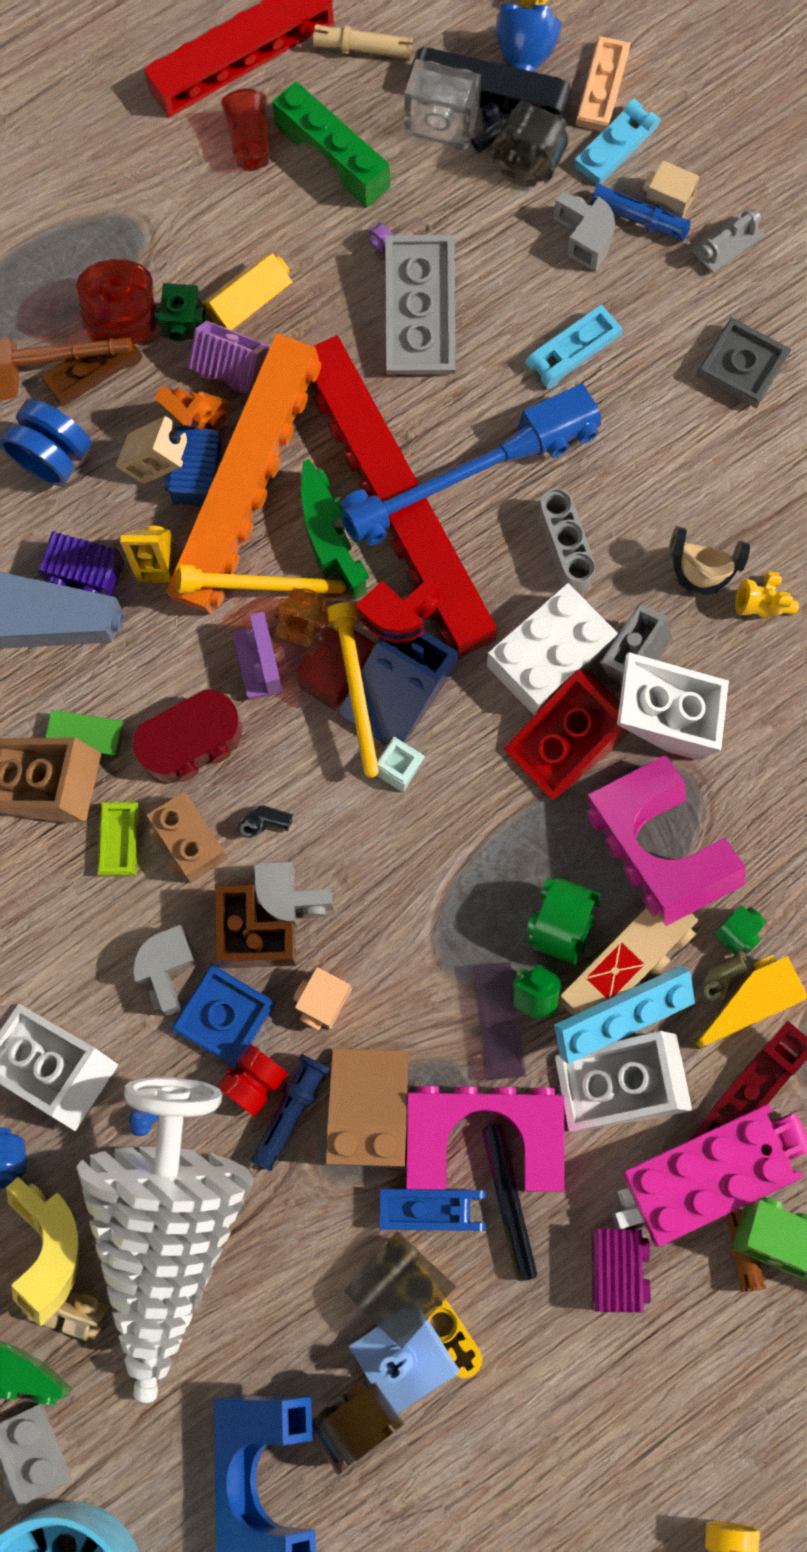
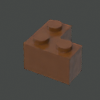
(244, 940)

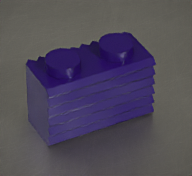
(80, 564)

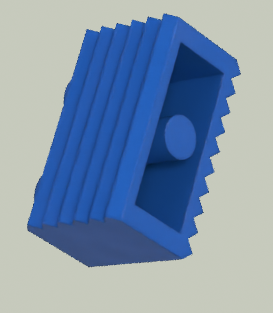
(199, 466)

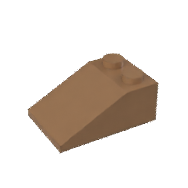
(47, 778)
(367, 1108)

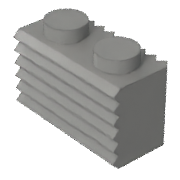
(644, 635)

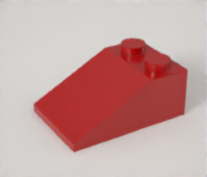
(568, 734)

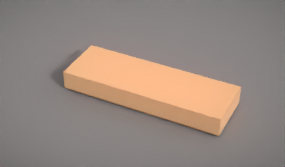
(602, 84)

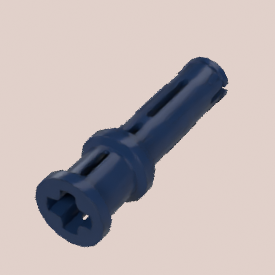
(297, 1095)

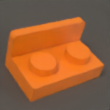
(194, 409)

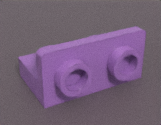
(257, 659)

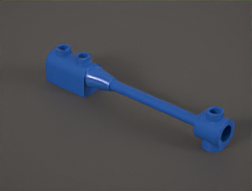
(541, 430)

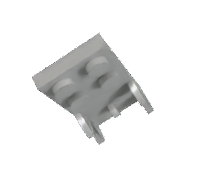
(420, 304)

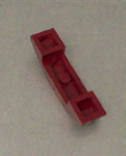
(760, 1078)

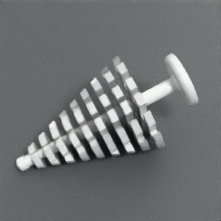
(160, 1224)

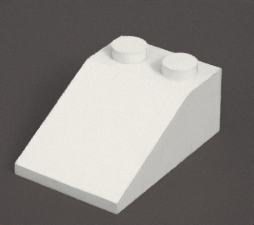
(673, 707)
(51, 1067)
(625, 1083)

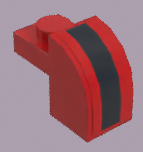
(396, 618)

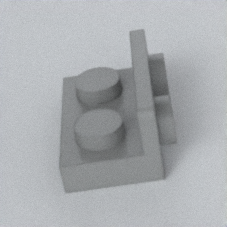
(31, 1456)

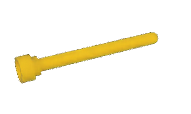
(191, 579)
(343, 618)

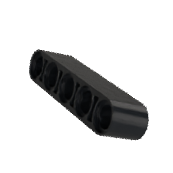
(505, 83)

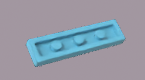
(624, 1014)

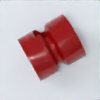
(252, 1080)

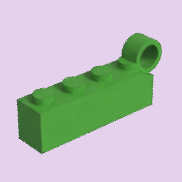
(773, 1236)

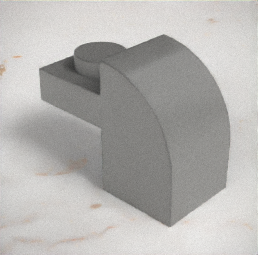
(591, 227)
(278, 896)
(158, 960)

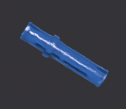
(647, 215)

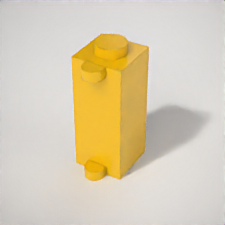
(247, 291)

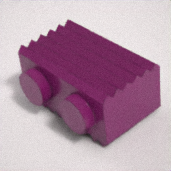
(619, 1270)

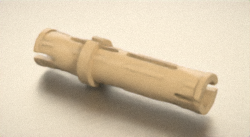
(363, 42)

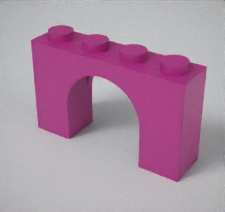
(669, 886)
(534, 1116)

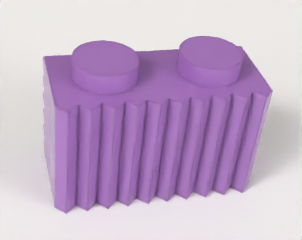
(226, 356)

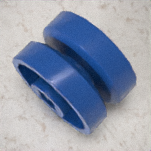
(45, 442)

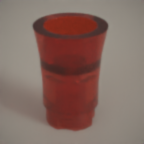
(247, 127)

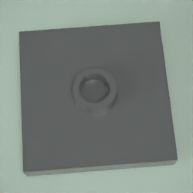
(743, 362)

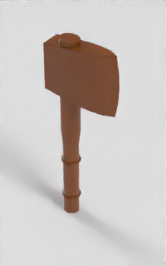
(12, 358)

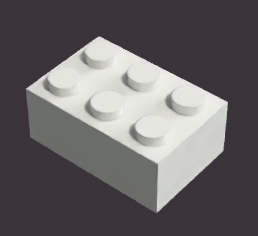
(550, 648)

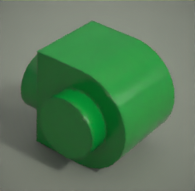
(741, 930)
(536, 992)

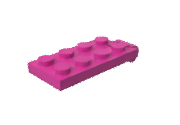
(716, 1173)

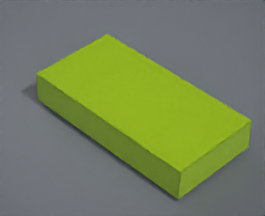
(118, 839)

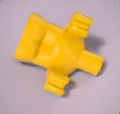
(764, 600)

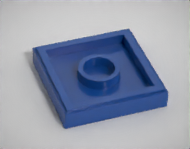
(223, 1015)

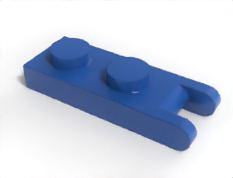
(428, 1210)

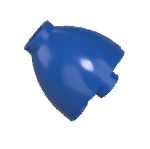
(526, 35)

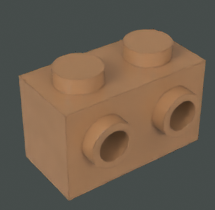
(186, 837)

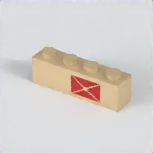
(628, 960)

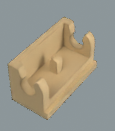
(150, 453)

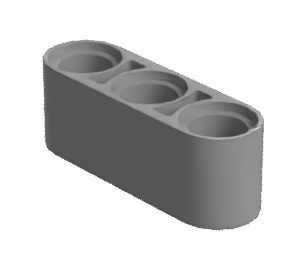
(566, 525)

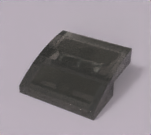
(399, 1289)

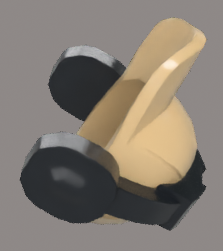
(704, 567)

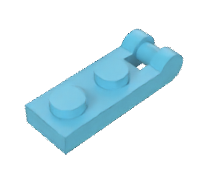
(616, 143)
(574, 346)

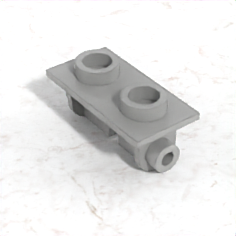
(729, 240)

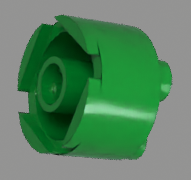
(564, 919)

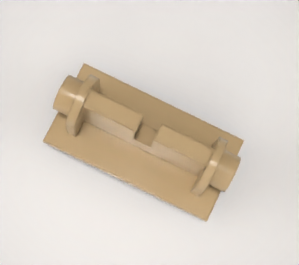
(81, 1316)

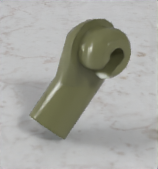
(721, 976)

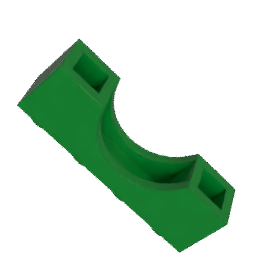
(356, 163)

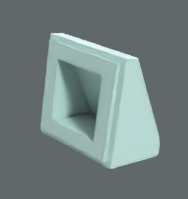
(398, 764)

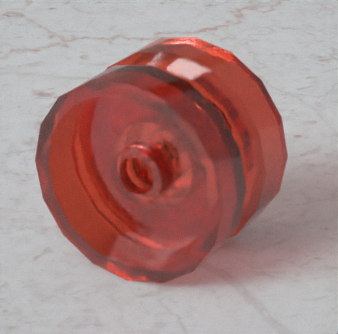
(116, 300)

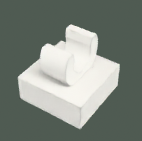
(630, 1214)

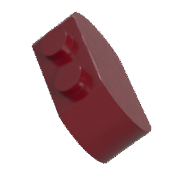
(188, 737)

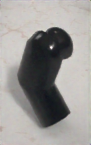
(492, 124)
(263, 818)

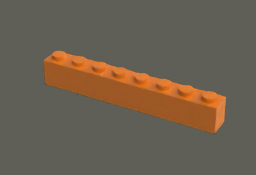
(247, 467)

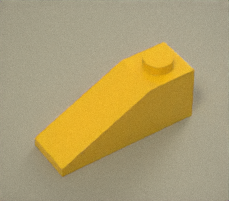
(150, 554)
(759, 996)

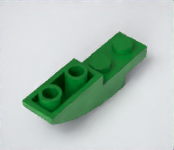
(326, 532)
(30, 1376)

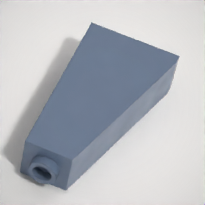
(53, 614)

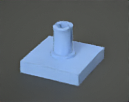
(407, 1372)

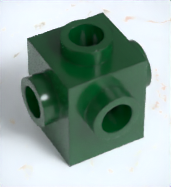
(179, 311)

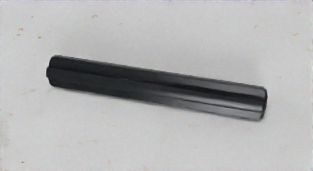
(509, 1203)

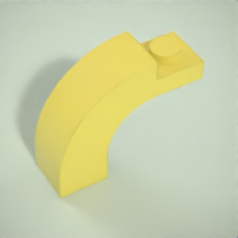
(52, 1276)

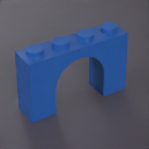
(241, 1433)

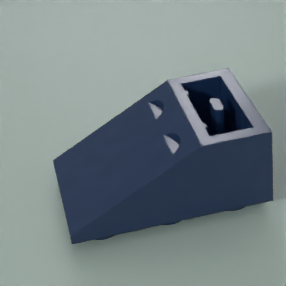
(402, 684)

